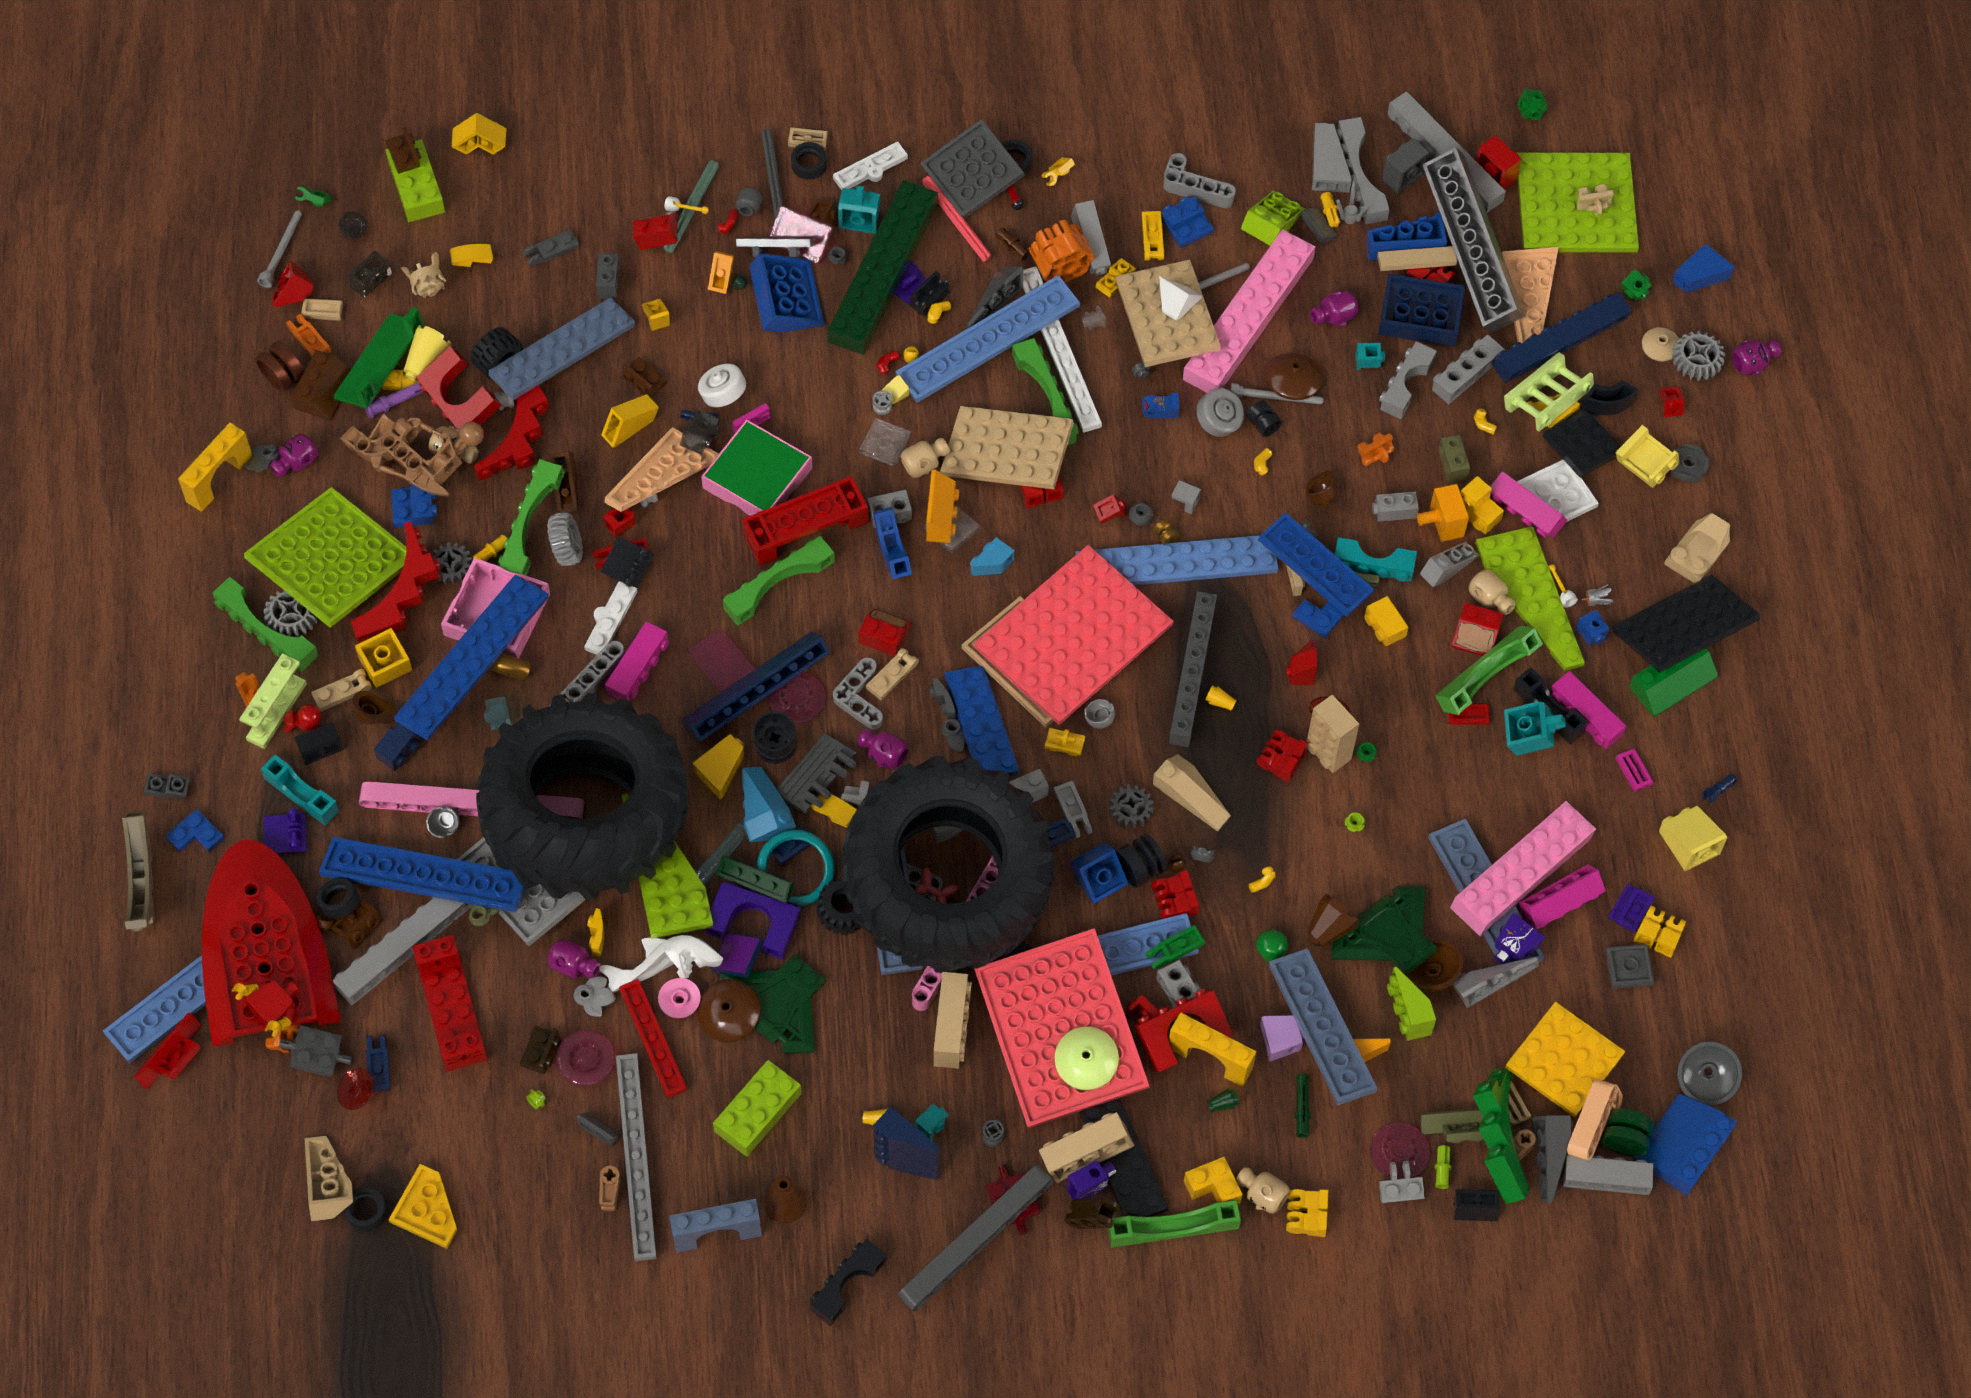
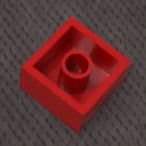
(1499, 161)

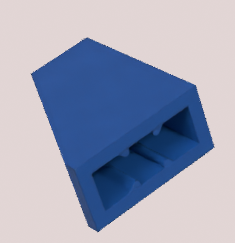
(1702, 270)

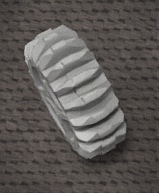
(1698, 349)
(565, 539)
(290, 620)

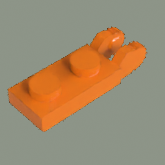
(308, 336)

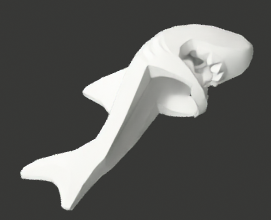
(662, 954)

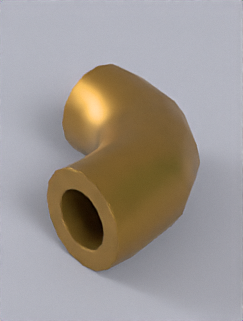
(511, 667)

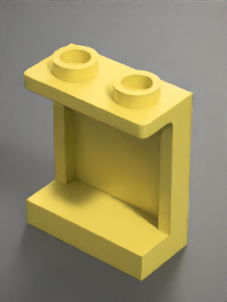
(1647, 457)

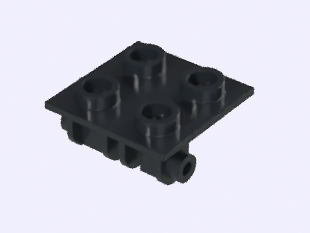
(627, 562)

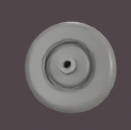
(1220, 412)

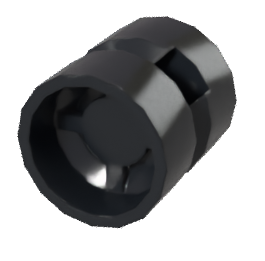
(1262, 416)

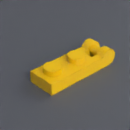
(1152, 235)

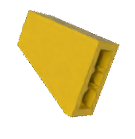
(628, 419)
(720, 765)

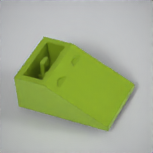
(1270, 216)
(1411, 1006)

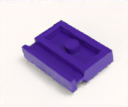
(1631, 908)

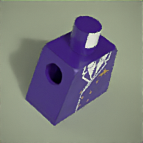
(1517, 940)
(1089, 1180)

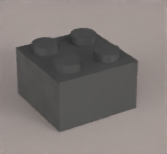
(1404, 165)

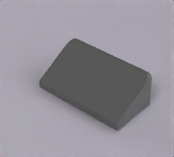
(1318, 225)
(598, 1128)

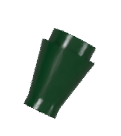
(1223, 1101)

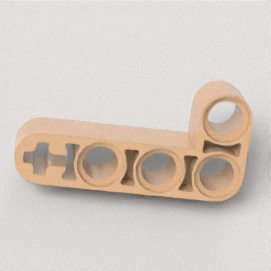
(1593, 1118)

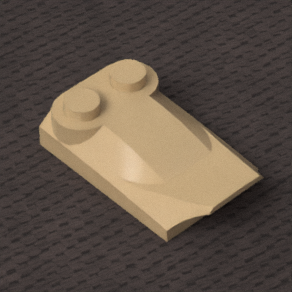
(1700, 548)

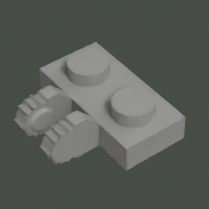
(1401, 1189)

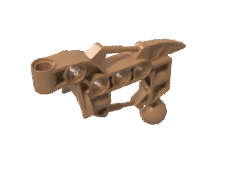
(401, 434)

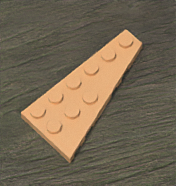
(1532, 278)
(657, 470)

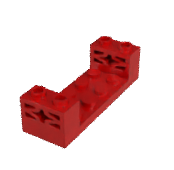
(803, 517)
(449, 1003)

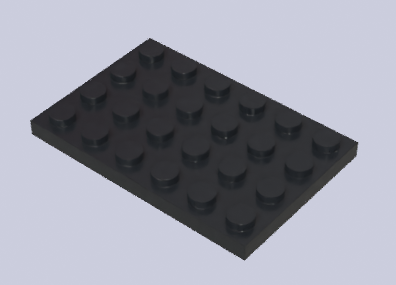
(1685, 623)

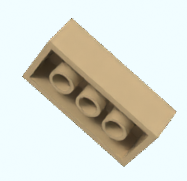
(1332, 734)
(952, 1020)
(1090, 1144)

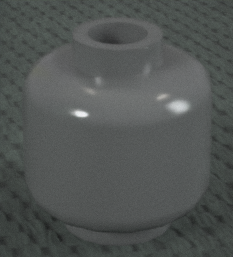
(748, 201)

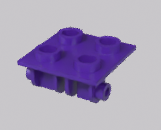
(286, 832)

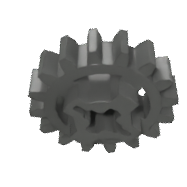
(459, 564)
(1123, 809)

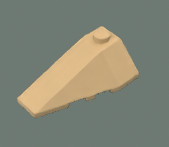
(1187, 787)
(327, 1182)

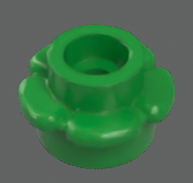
(1366, 747)

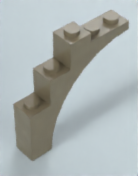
(140, 879)

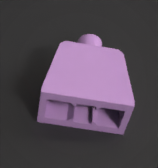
(1281, 1036)

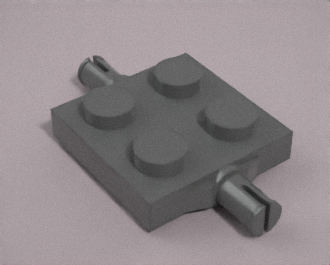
(315, 1051)

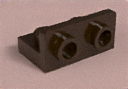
(540, 1049)

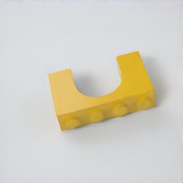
(228, 446)
(1236, 1057)

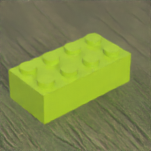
(418, 187)
(757, 1108)

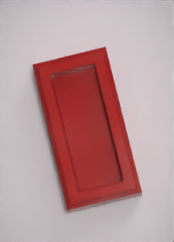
(1473, 715)

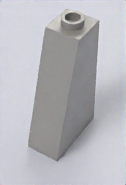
(1329, 164)
(1086, 217)

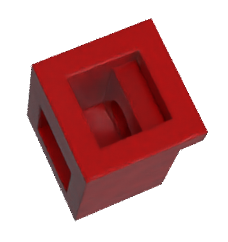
(618, 521)

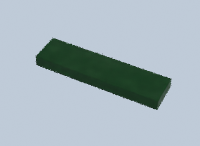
(755, 879)

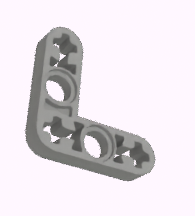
(852, 697)

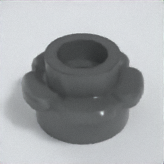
(837, 251)
(1140, 370)

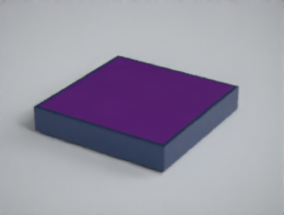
(738, 954)

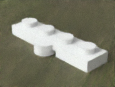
(870, 167)
(610, 617)

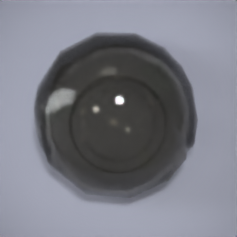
(352, 225)

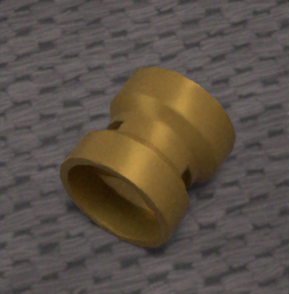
(1166, 532)

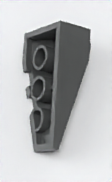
(1001, 290)
(1552, 1139)

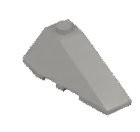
(1484, 982)

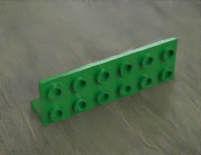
(379, 359)

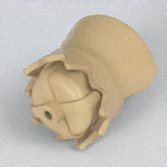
(427, 279)

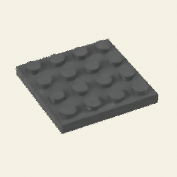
(972, 169)

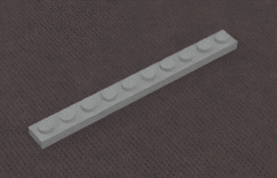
(636, 1157)

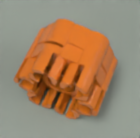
(1062, 255)

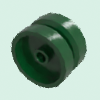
(1628, 1132)

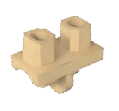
(1595, 201)

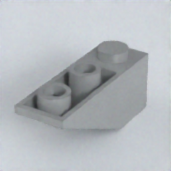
(1448, 563)

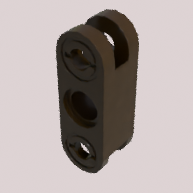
(1091, 1213)

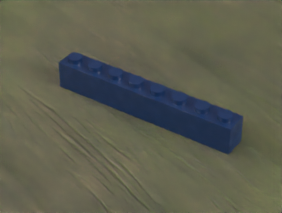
(1562, 337)
(755, 686)

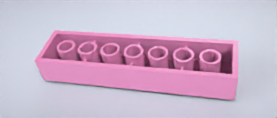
(1523, 868)

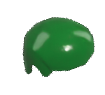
(1272, 945)

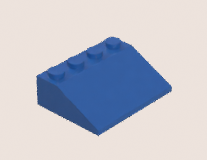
(785, 293)
(1687, 1142)

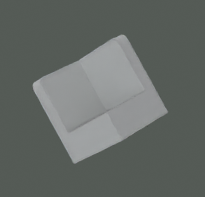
(1187, 494)
(855, 795)

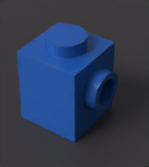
(1593, 628)

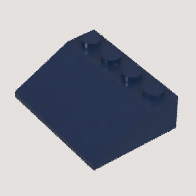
(1421, 310)
(904, 1146)

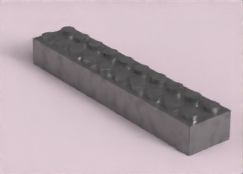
(1473, 240)

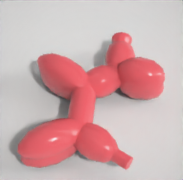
(925, 886)

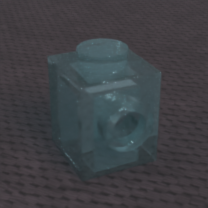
(496, 712)

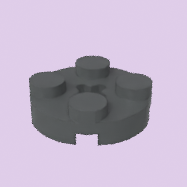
(1697, 458)

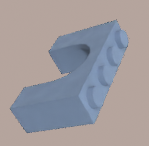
(737, 1216)

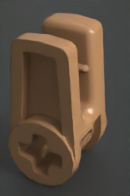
(1524, 1149)
(609, 1189)

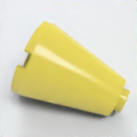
(425, 349)

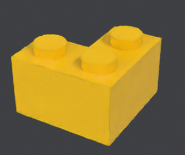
(478, 132)
(1481, 510)
(1213, 1178)

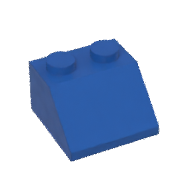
(1099, 872)

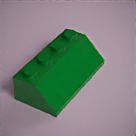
(1665, 689)

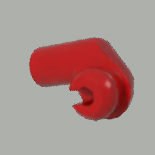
(730, 222)
(884, 360)

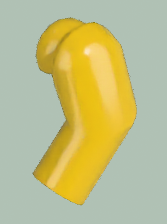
(936, 310)
(1481, 422)
(1260, 461)
(1265, 881)

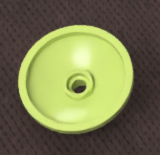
(1089, 1072)

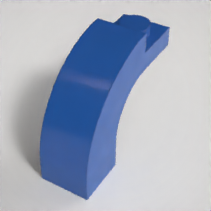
(890, 543)

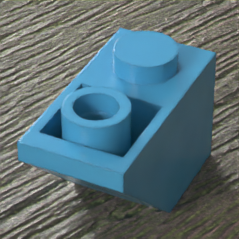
(993, 559)

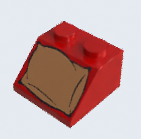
(655, 230)
(1477, 629)
(883, 631)

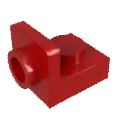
(1673, 401)
(1110, 508)
(1141, 1005)

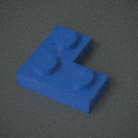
(1318, 620)
(193, 828)

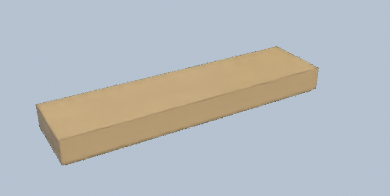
(1417, 258)

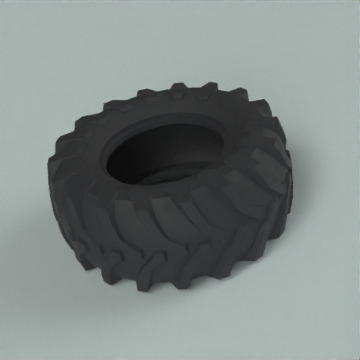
(962, 798)
(591, 852)

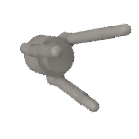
(1350, 213)

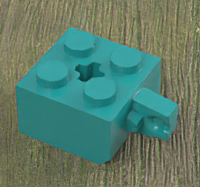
(859, 210)
(1531, 727)

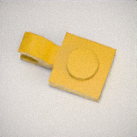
(1060, 168)

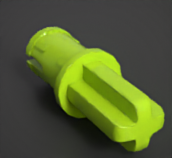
(1443, 1167)

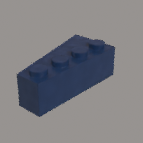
(397, 746)

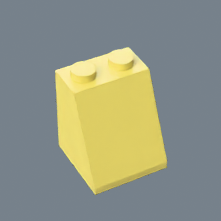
(1692, 837)

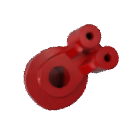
(306, 718)

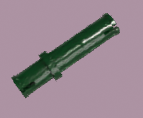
(1302, 1112)

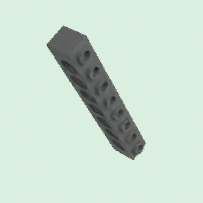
(1192, 669)

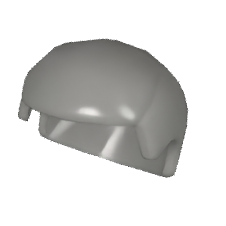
(1099, 713)
(442, 821)

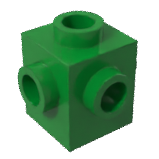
(1532, 104)
(1635, 286)

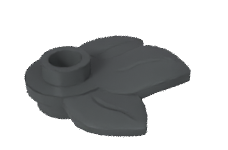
(262, 457)
(955, 738)

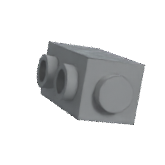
(1395, 506)

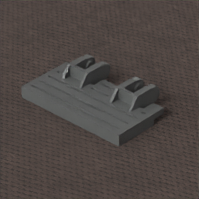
(816, 774)

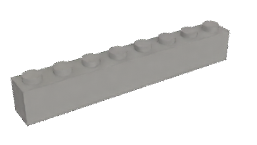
(1427, 132)
(397, 947)

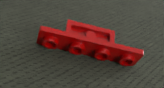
(172, 1054)

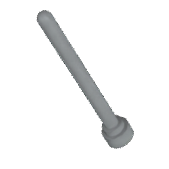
(1223, 276)
(266, 278)
(1240, 391)

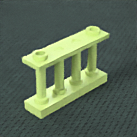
(1542, 377)
(273, 701)

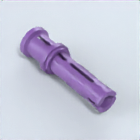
(384, 403)

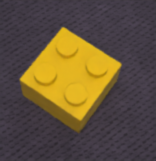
(383, 658)

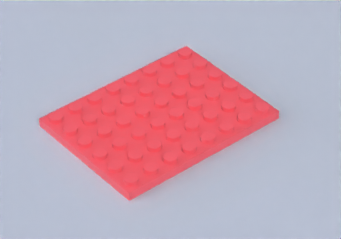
(1073, 634)
(1039, 1000)

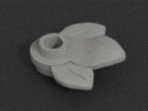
(597, 996)

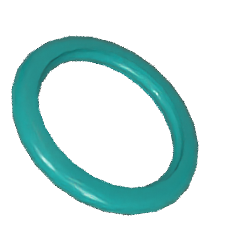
(818, 843)

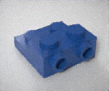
(1186, 221)
(413, 506)

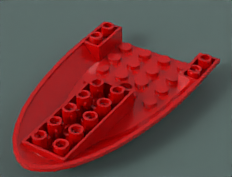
(288, 943)

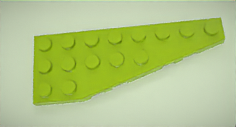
(1522, 566)
(674, 897)

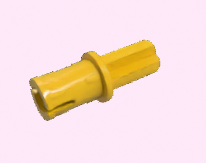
(1330, 209)
(491, 549)

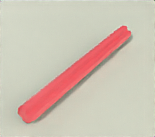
(958, 221)

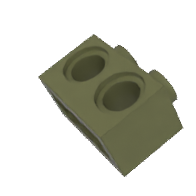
(1454, 459)

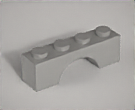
(1417, 362)

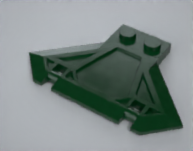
(1390, 932)
(786, 1003)

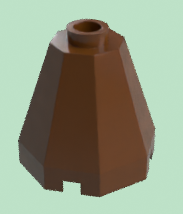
(1330, 922)

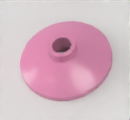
(677, 989)

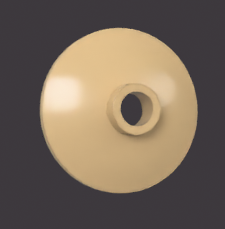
(1655, 348)

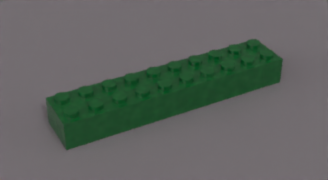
(882, 267)

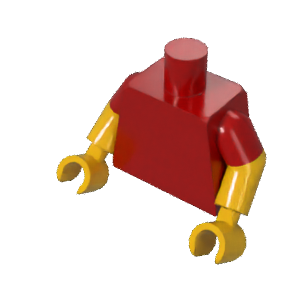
(270, 1003)

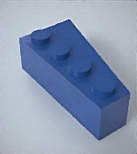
(1406, 236)

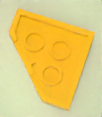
(425, 1208)

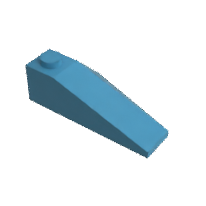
(764, 807)

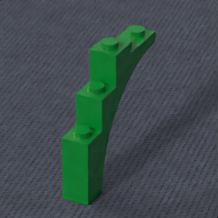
(1495, 1128)

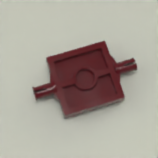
(999, 1188)

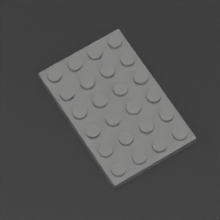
(536, 909)

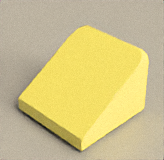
(897, 389)

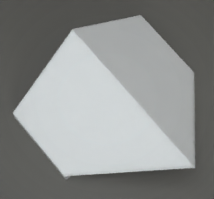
(1176, 298)

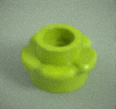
(1355, 817)
(536, 1098)

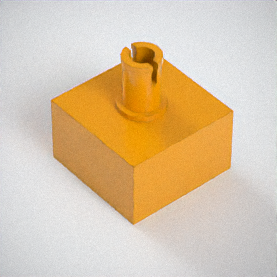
(1447, 512)

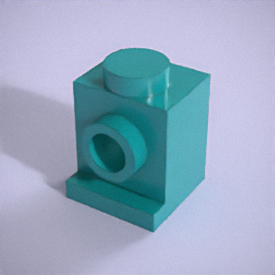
(1369, 355)
(931, 1121)

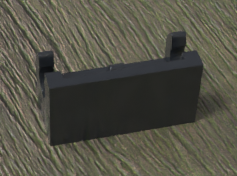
(928, 293)
(319, 743)
(1476, 1205)

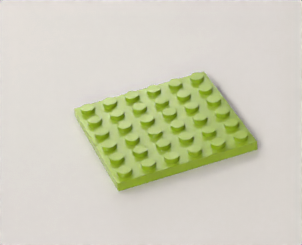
(1550, 197)
(329, 557)

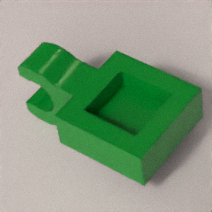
(317, 197)

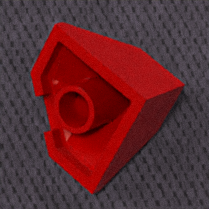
(293, 286)
(1303, 665)

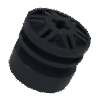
(778, 727)
(1141, 860)

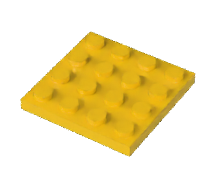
(1564, 1058)

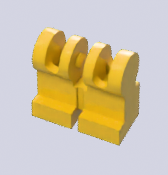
(1666, 938)
(1316, 1205)

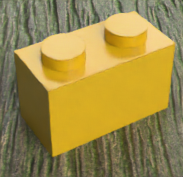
(1386, 621)

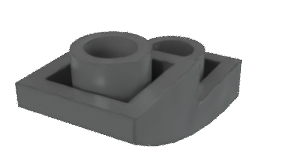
(942, 698)
(166, 787)

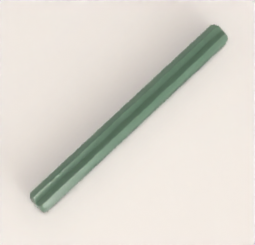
(694, 200)

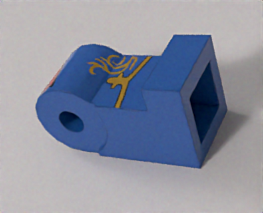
(1161, 406)

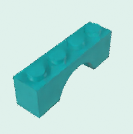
(1397, 566)
(314, 802)

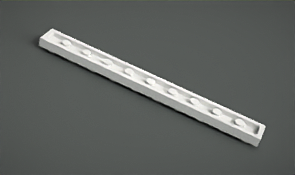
(1065, 363)

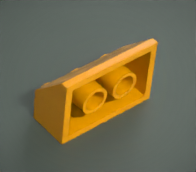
(941, 508)

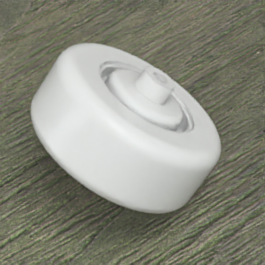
(722, 385)

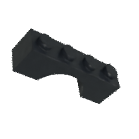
(1533, 688)
(865, 1260)

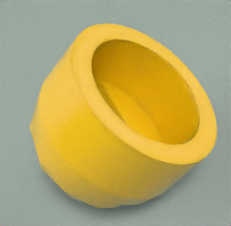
(910, 354)

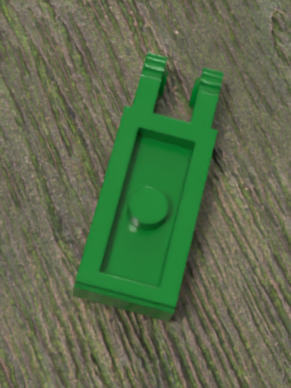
(1176, 946)

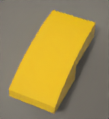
(466, 254)
(1108, 283)
(836, 810)
(596, 927)

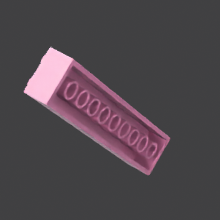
(1251, 311)

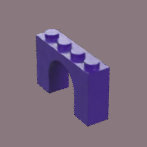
(733, 900)

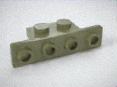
(1455, 1125)

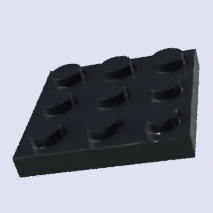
(1582, 443)

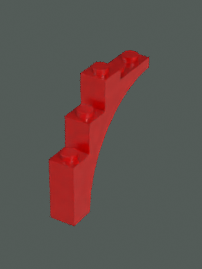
(515, 448)
(406, 593)

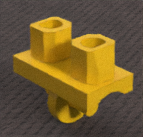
(1065, 742)

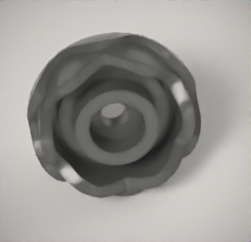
(1141, 519)
(1202, 854)

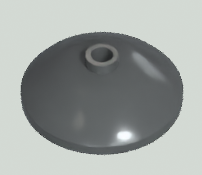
(1720, 1083)

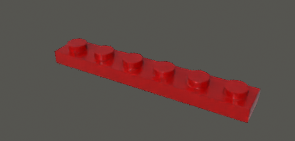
(652, 1038)

